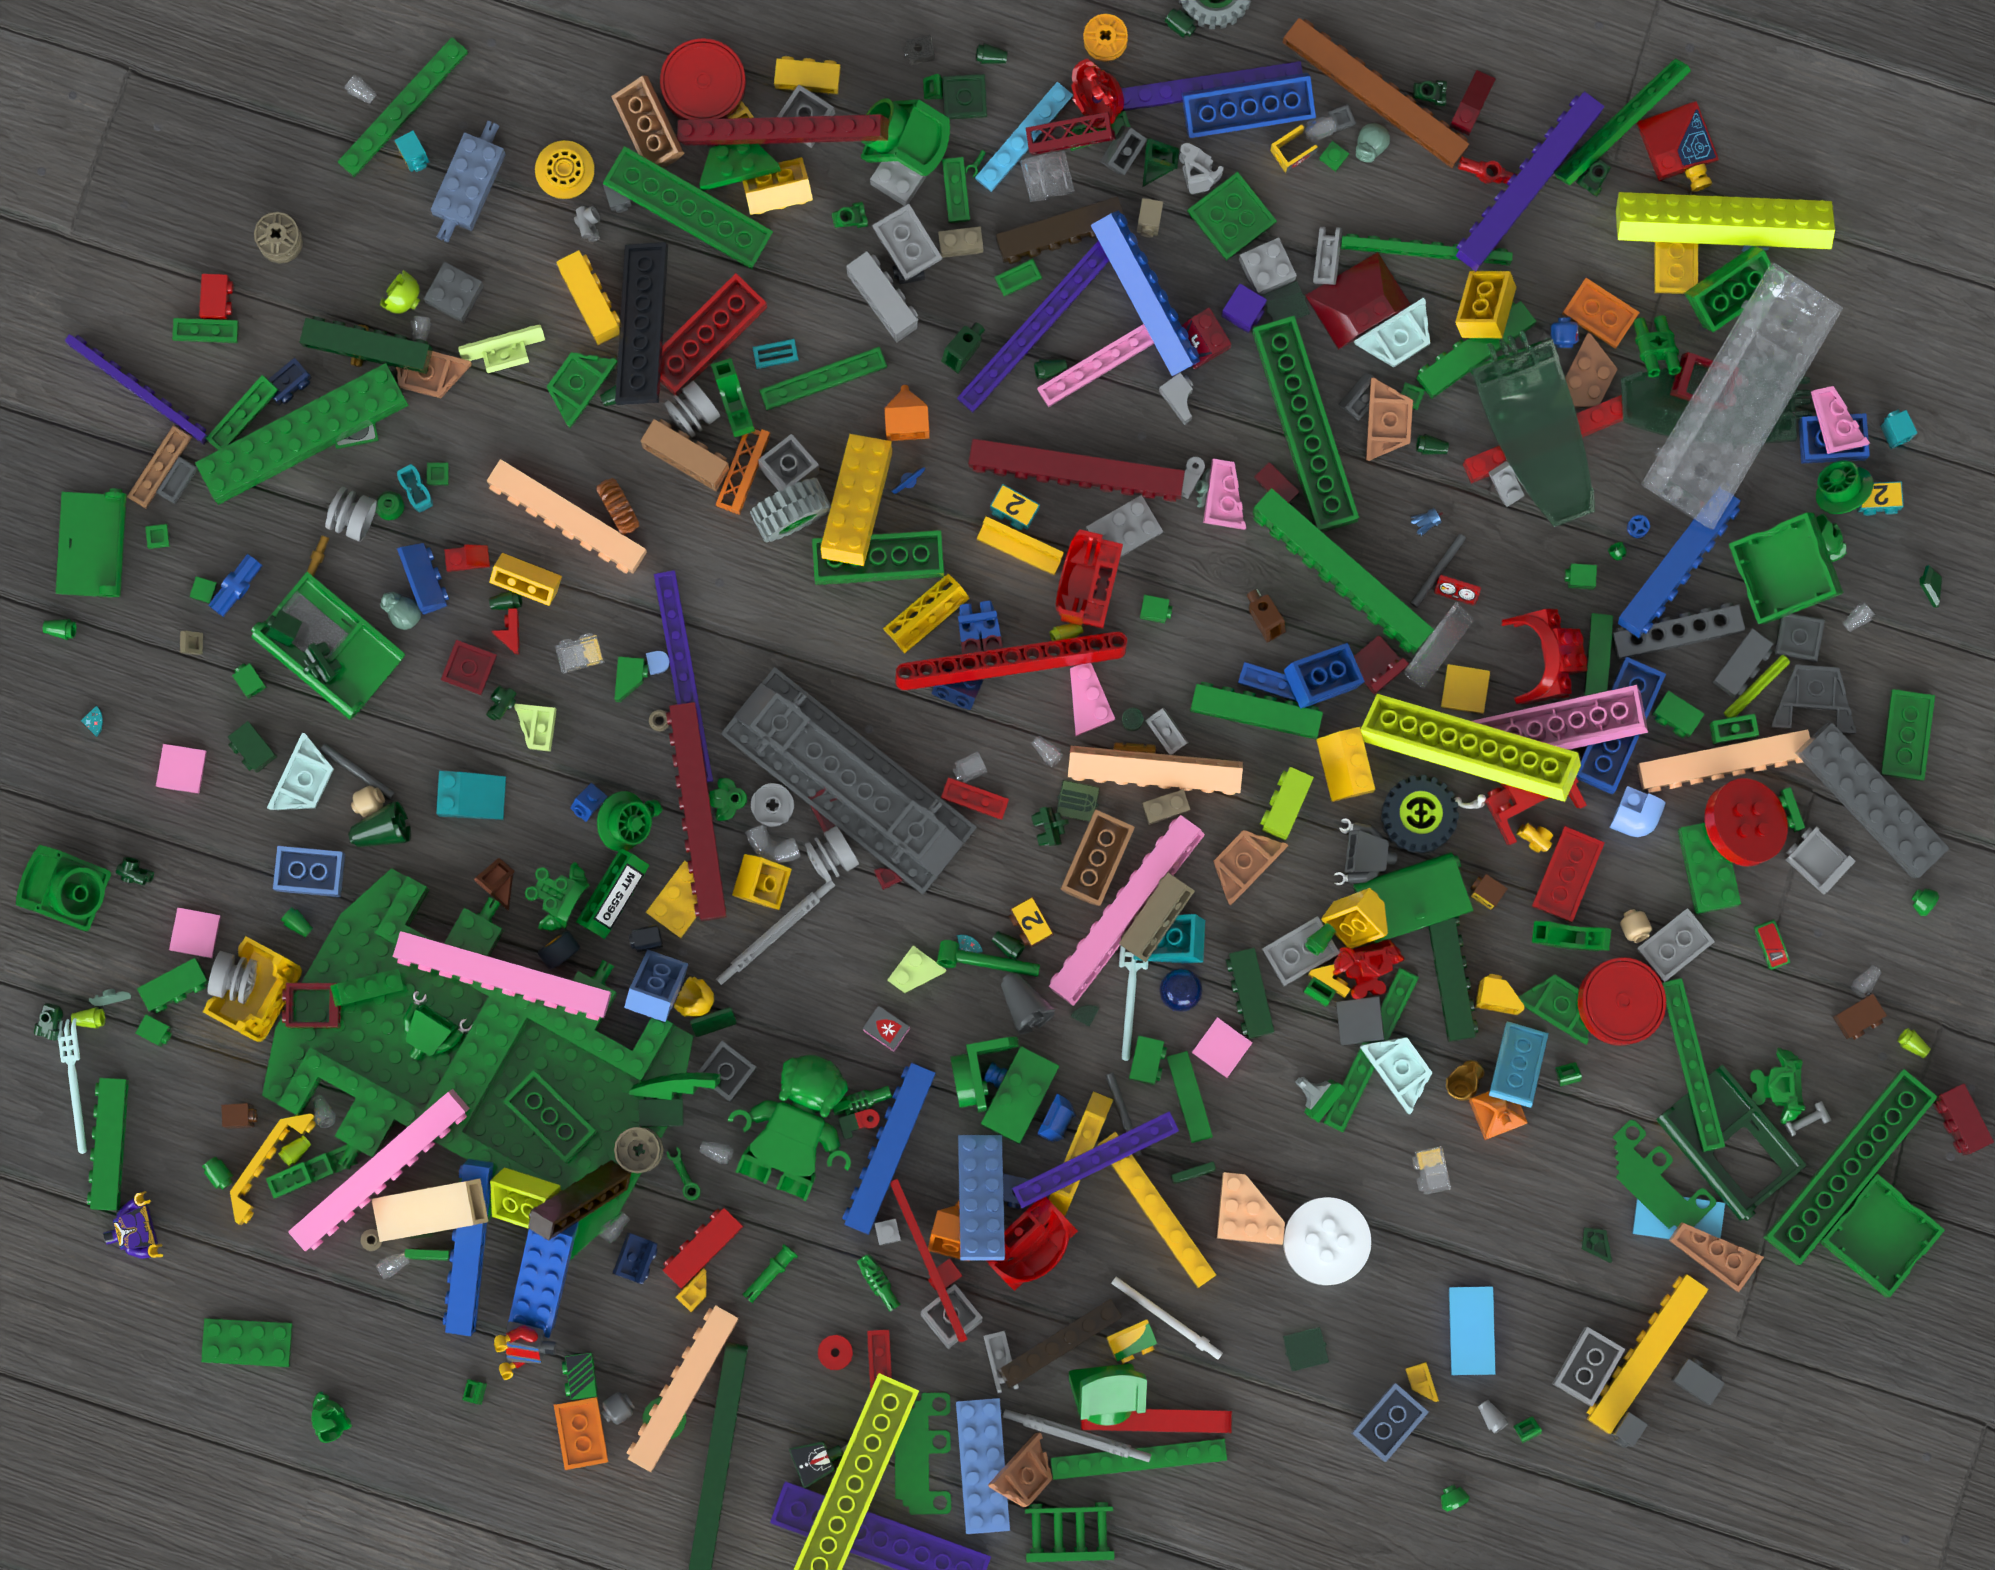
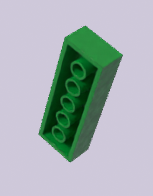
(888, 558)

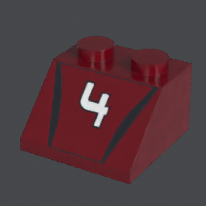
(1206, 336)

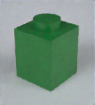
(1581, 576)
(1155, 609)
(248, 680)
(154, 1031)

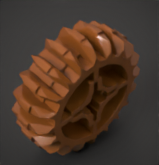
(617, 506)

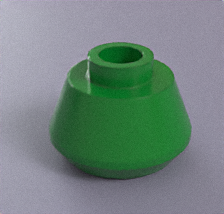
(390, 510)
(1924, 901)
(1453, 1498)

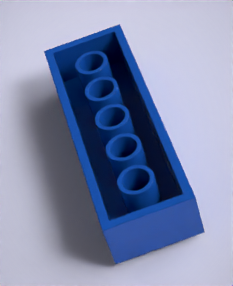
(1248, 105)
(1605, 762)
(542, 1279)

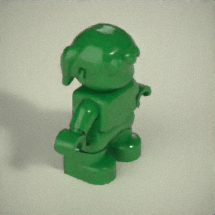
(794, 1129)

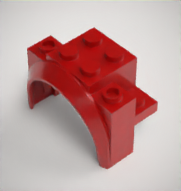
(1087, 579)
(1561, 652)
(1522, 799)

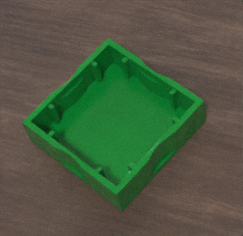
(1786, 568)
(1881, 1236)

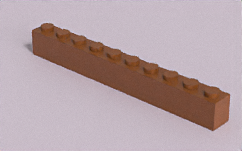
(1375, 92)

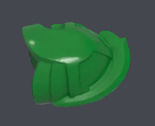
(1833, 538)
(328, 1418)

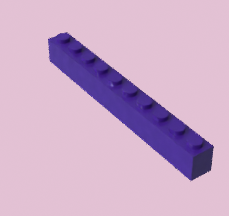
(1529, 181)

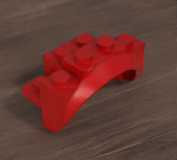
(1032, 1245)

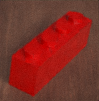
(702, 1248)

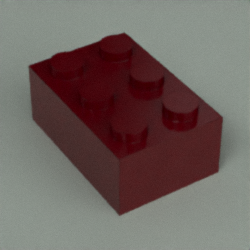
(1962, 1120)

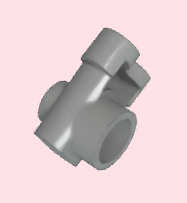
(586, 222)

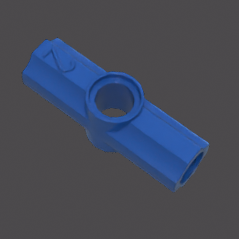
(235, 585)

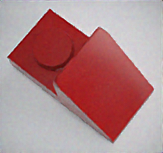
(467, 558)
(510, 637)

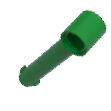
(950, 954)

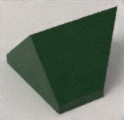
(1159, 160)

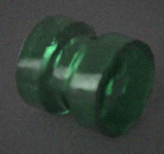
(1132, 719)

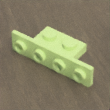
(503, 350)

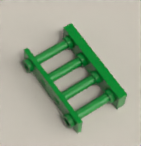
(1080, 1552)

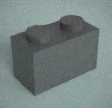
(1123, 150)
(1698, 1381)
(1628, 1430)

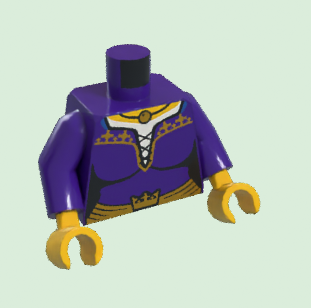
(134, 1229)

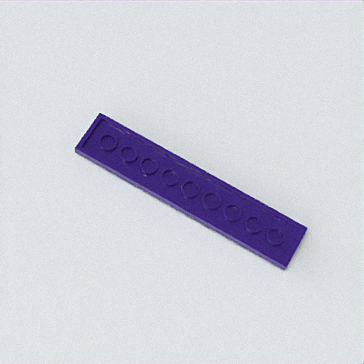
(879, 1537)

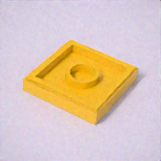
(1465, 689)

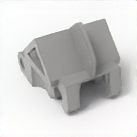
(1198, 169)

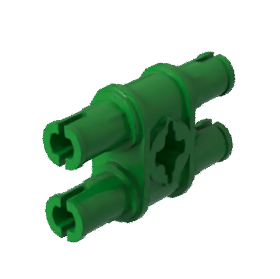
(1657, 346)

